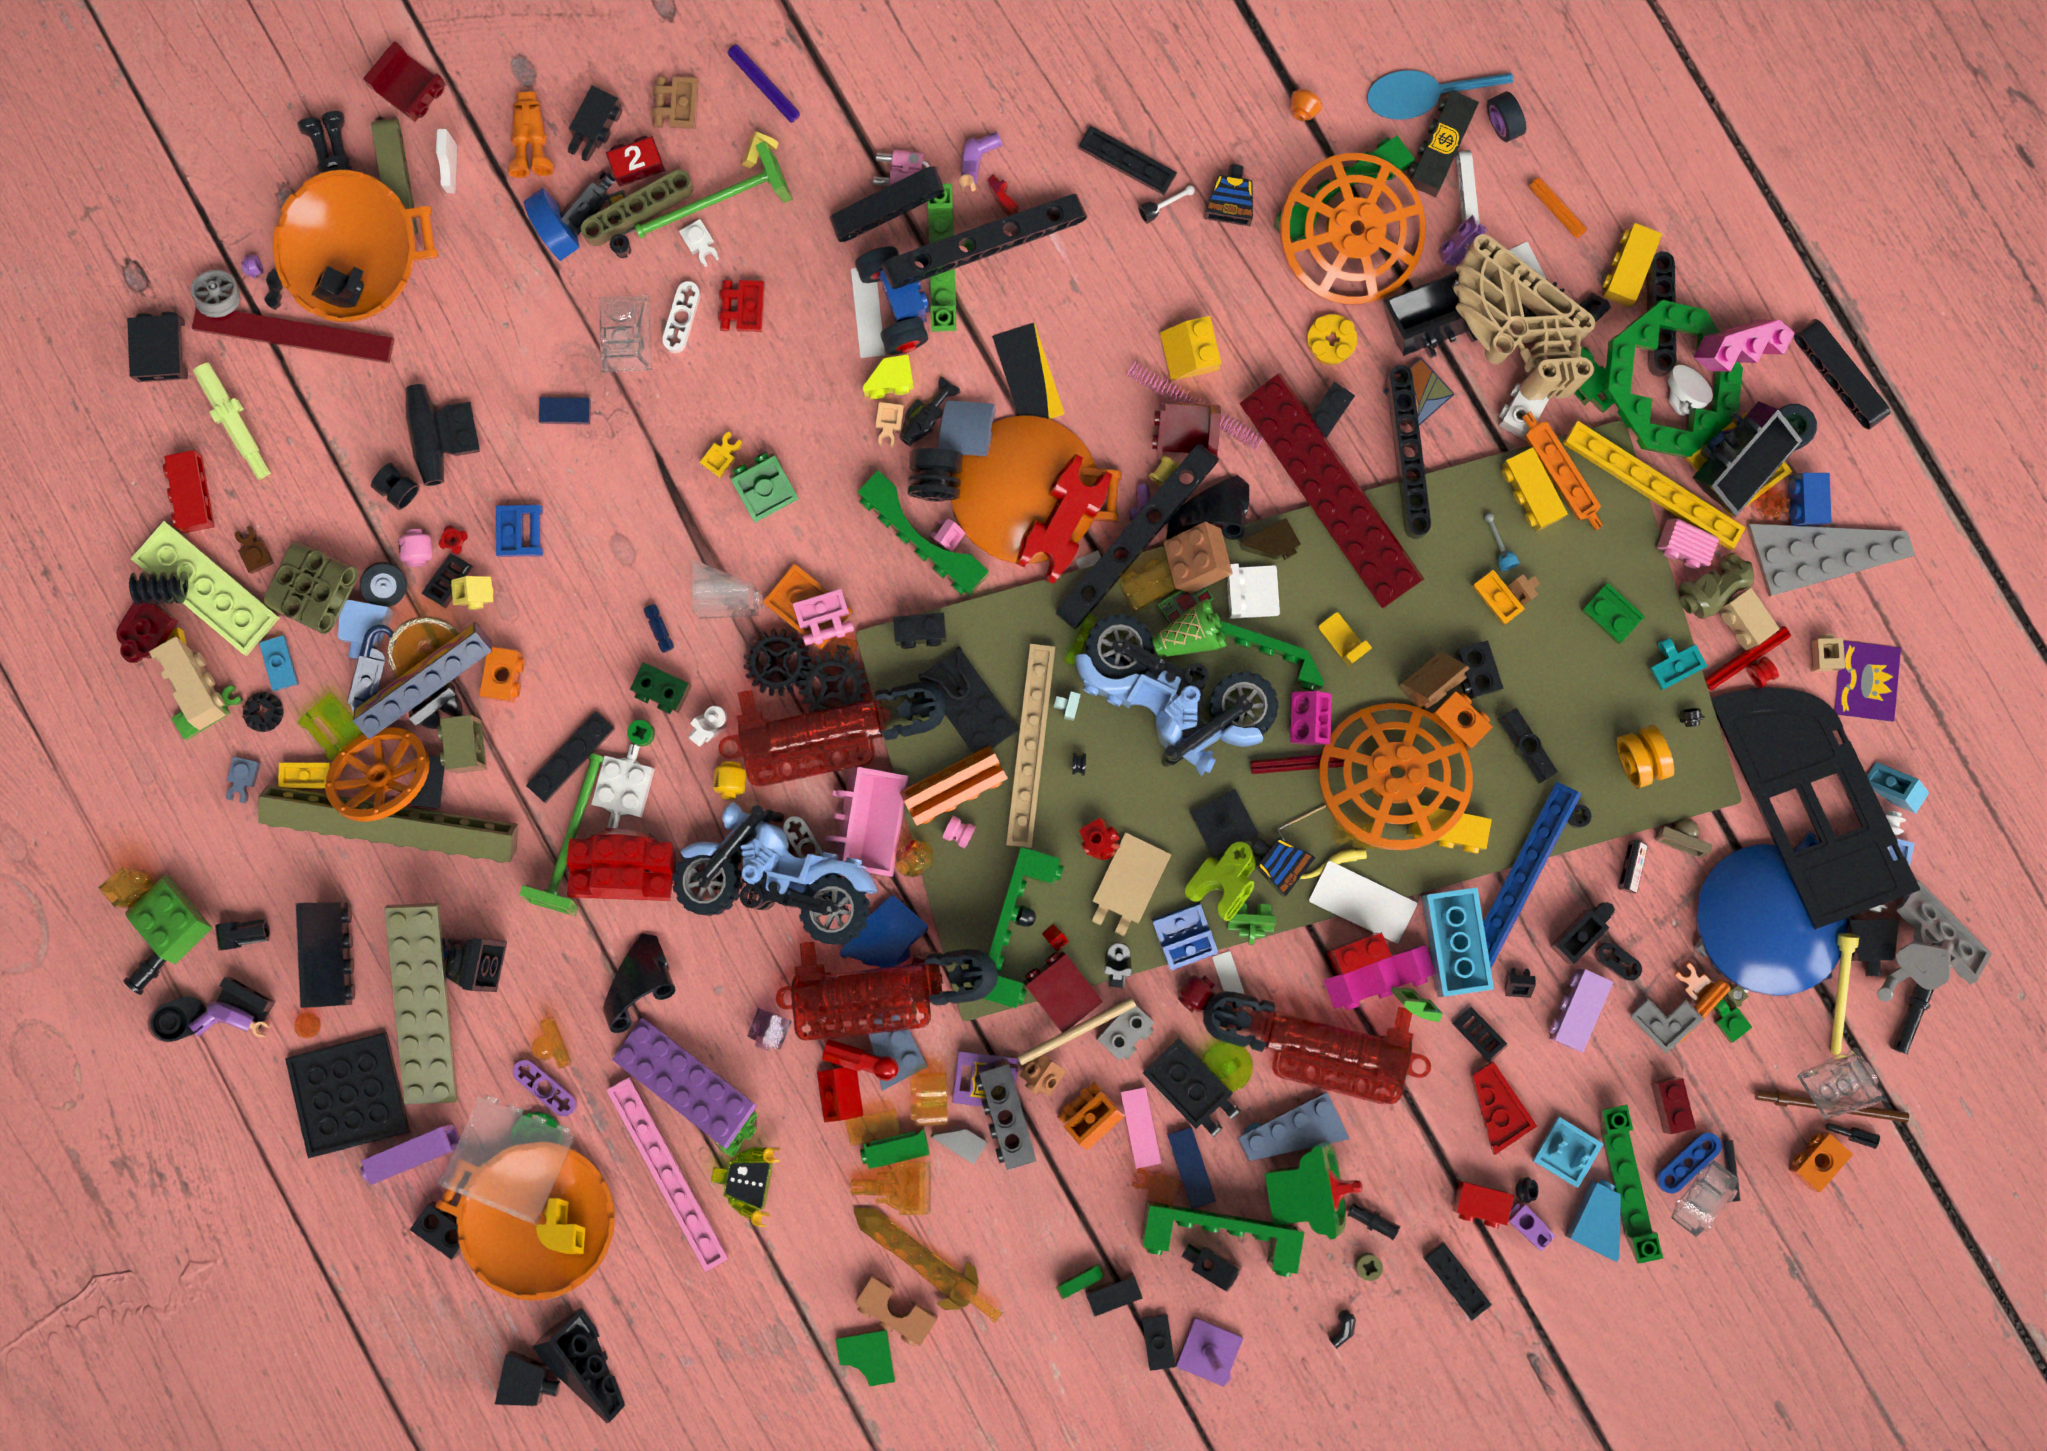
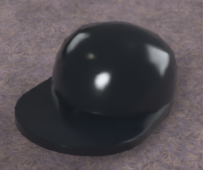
(171, 1020)

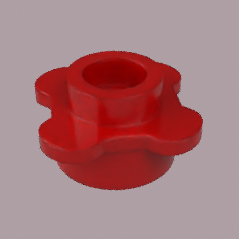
(448, 534)

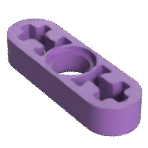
(534, 1070)

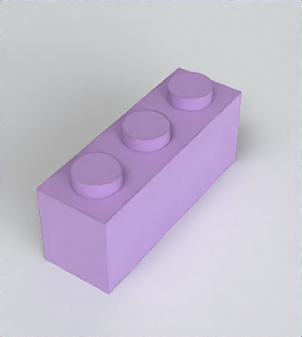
(1580, 1010)

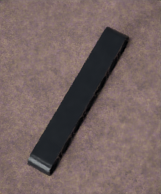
(1412, 440)

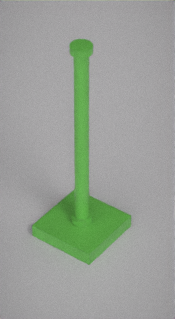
(771, 174)
(550, 897)

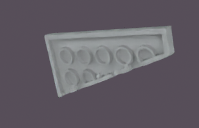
(1810, 555)

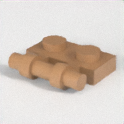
(683, 102)

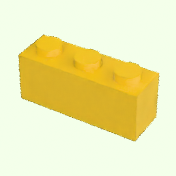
(1631, 264)
(1533, 489)
(1469, 832)

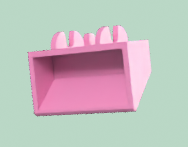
(870, 819)

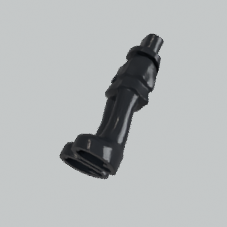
(333, 124)

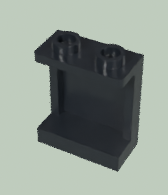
(156, 347)

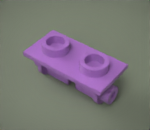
(1454, 249)

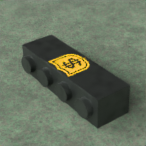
(1443, 144)

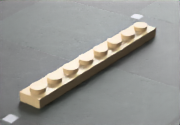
(1030, 746)

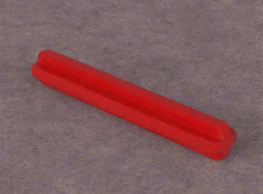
(1746, 658)

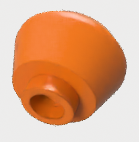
(1305, 105)

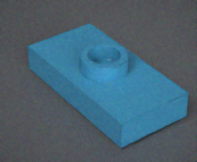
(278, 663)

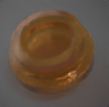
(307, 1025)

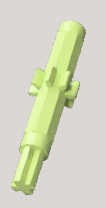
(228, 413)

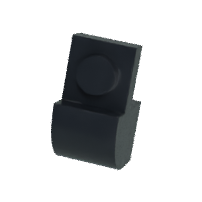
(339, 288)

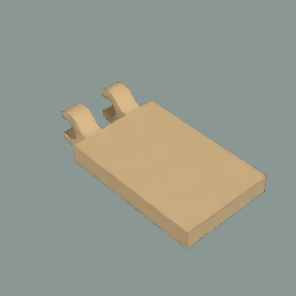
(1129, 881)

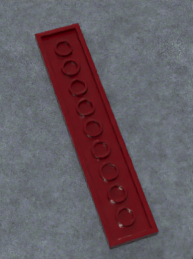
(1331, 491)

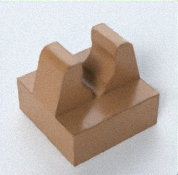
(1524, 589)

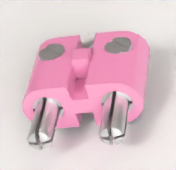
(903, 165)

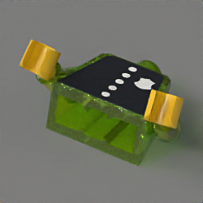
(748, 1182)

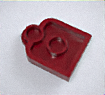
(143, 630)

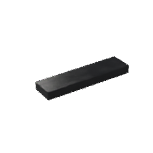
(1127, 160)

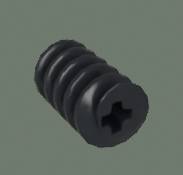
(158, 590)

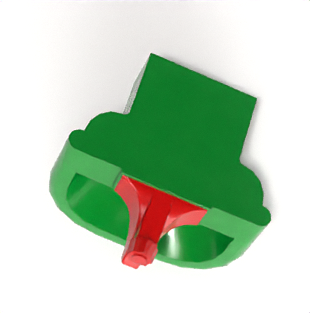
(1311, 1192)

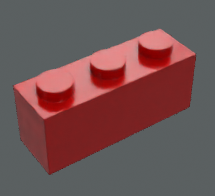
(188, 491)

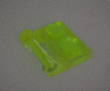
(336, 719)

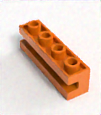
(953, 785)

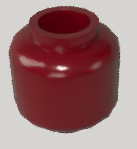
(1195, 993)

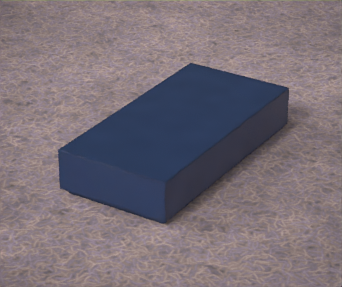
(564, 410)

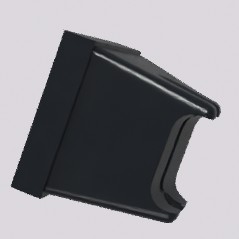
(475, 963)

